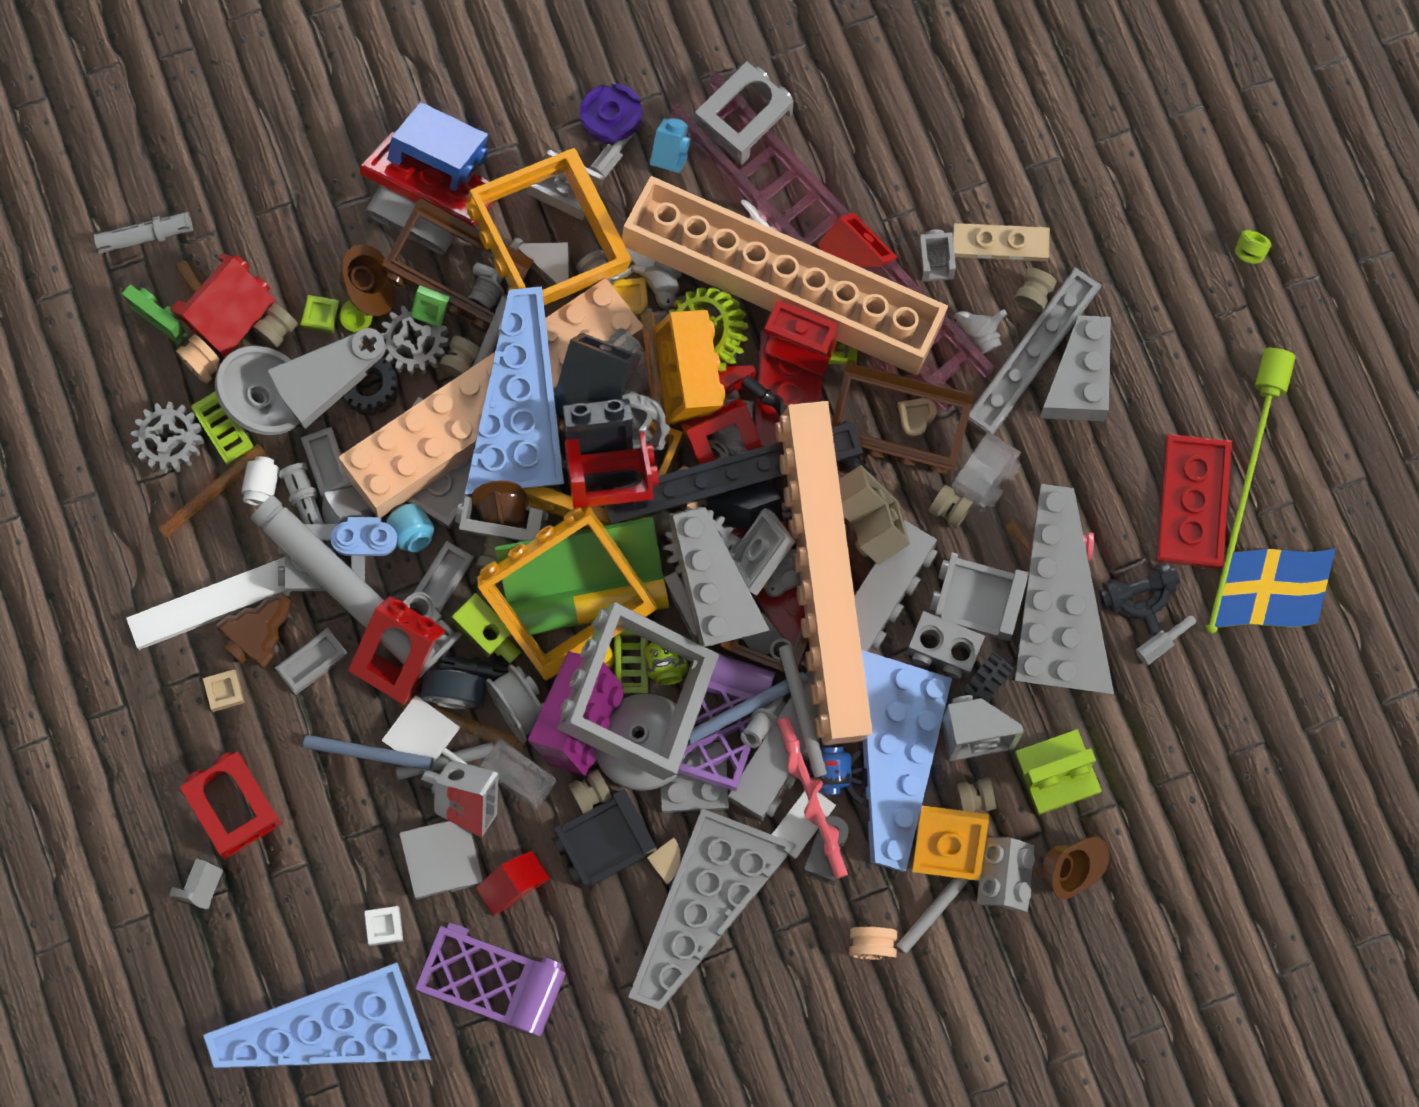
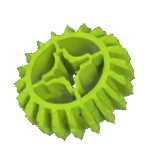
(727, 325)

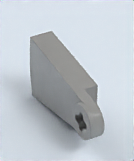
(325, 375)

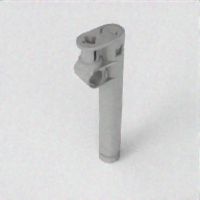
(343, 582)

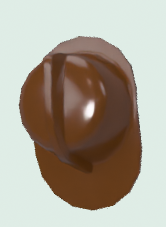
(365, 282)
(501, 503)
(1074, 866)

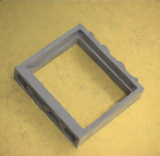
(685, 714)

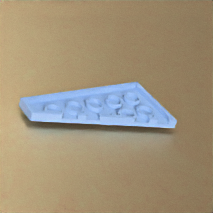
(518, 418)
(898, 756)
(343, 1024)

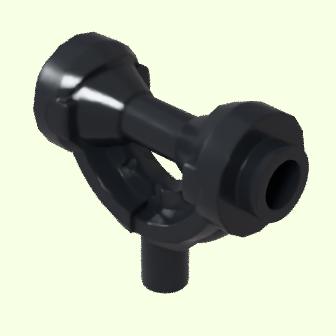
(1161, 581)

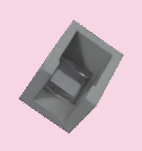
(937, 256)

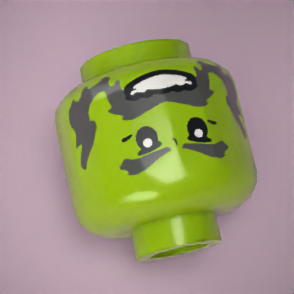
(664, 665)

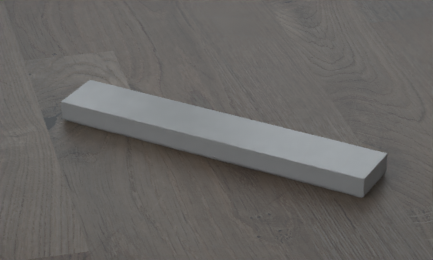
(1033, 352)

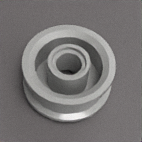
(516, 701)

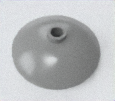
(245, 377)
(636, 713)

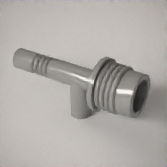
(487, 287)

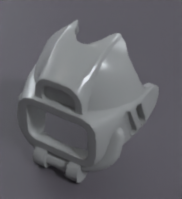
(643, 412)

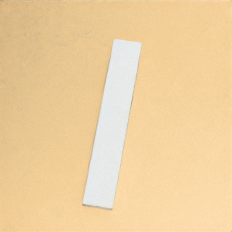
(207, 604)

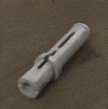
(136, 234)

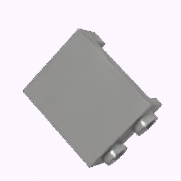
(979, 597)

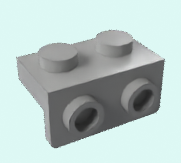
(558, 192)
(1006, 874)

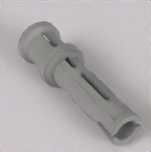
(303, 495)

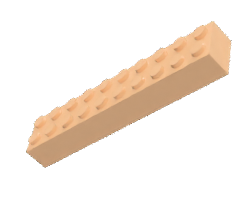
(771, 267)
(445, 425)
(824, 574)

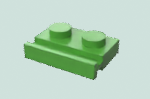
(163, 319)

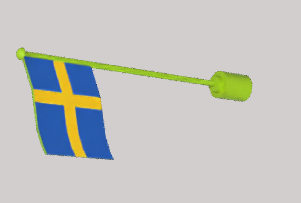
(1269, 584)

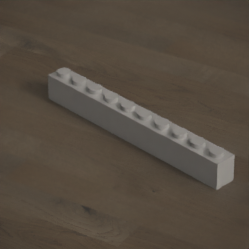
(875, 605)

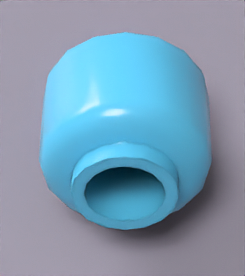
(411, 526)

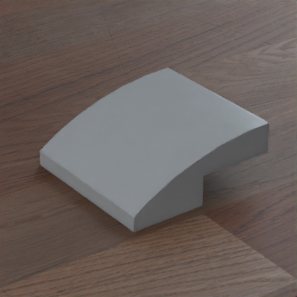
(440, 859)

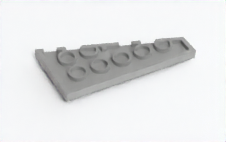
(1060, 621)
(712, 886)

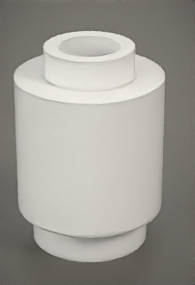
(259, 480)

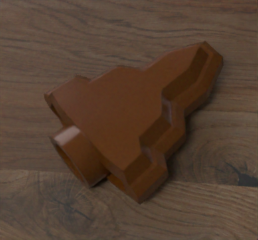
(255, 631)

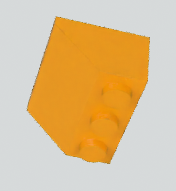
(689, 366)

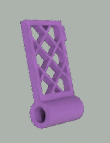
(739, 682)
(533, 991)

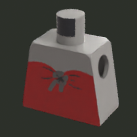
(464, 795)

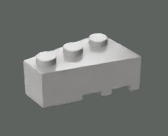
(1083, 375)

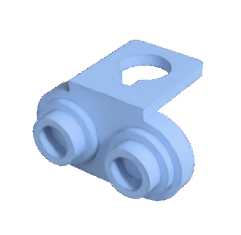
(363, 537)

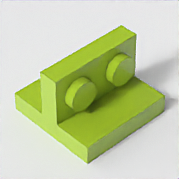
(1058, 772)

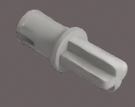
(762, 721)

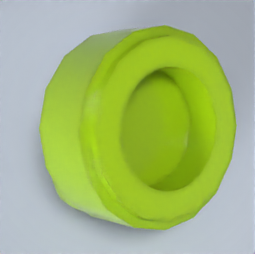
(1254, 244)
(354, 319)

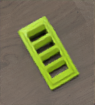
(205, 406)
(619, 645)

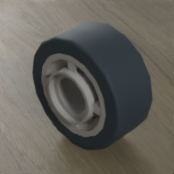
(453, 689)

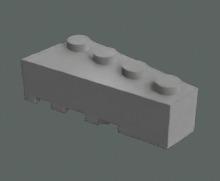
(714, 586)

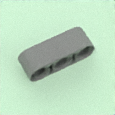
(393, 212)

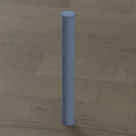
(742, 709)
(368, 752)

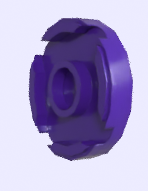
(611, 113)

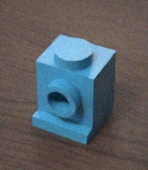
(670, 145)

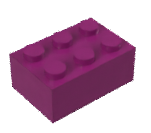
(558, 747)

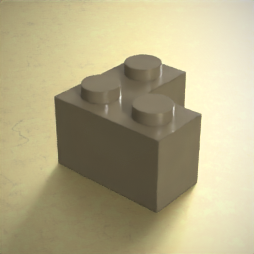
(872, 515)

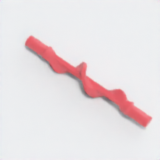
(813, 809)

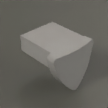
(342, 504)
(200, 885)

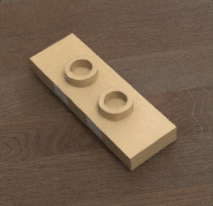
(1001, 242)

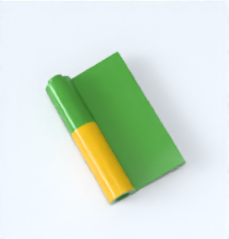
(580, 578)

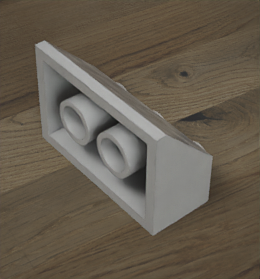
(977, 729)

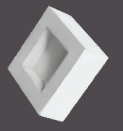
(383, 926)

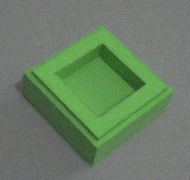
(430, 306)

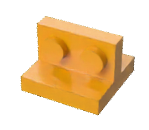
(950, 842)

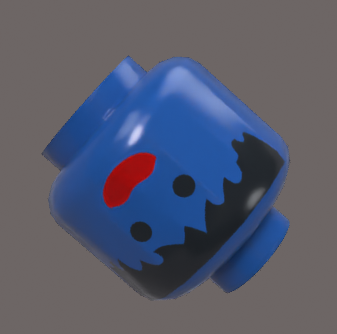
(838, 768)

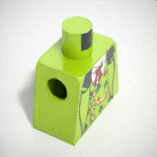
(477, 617)

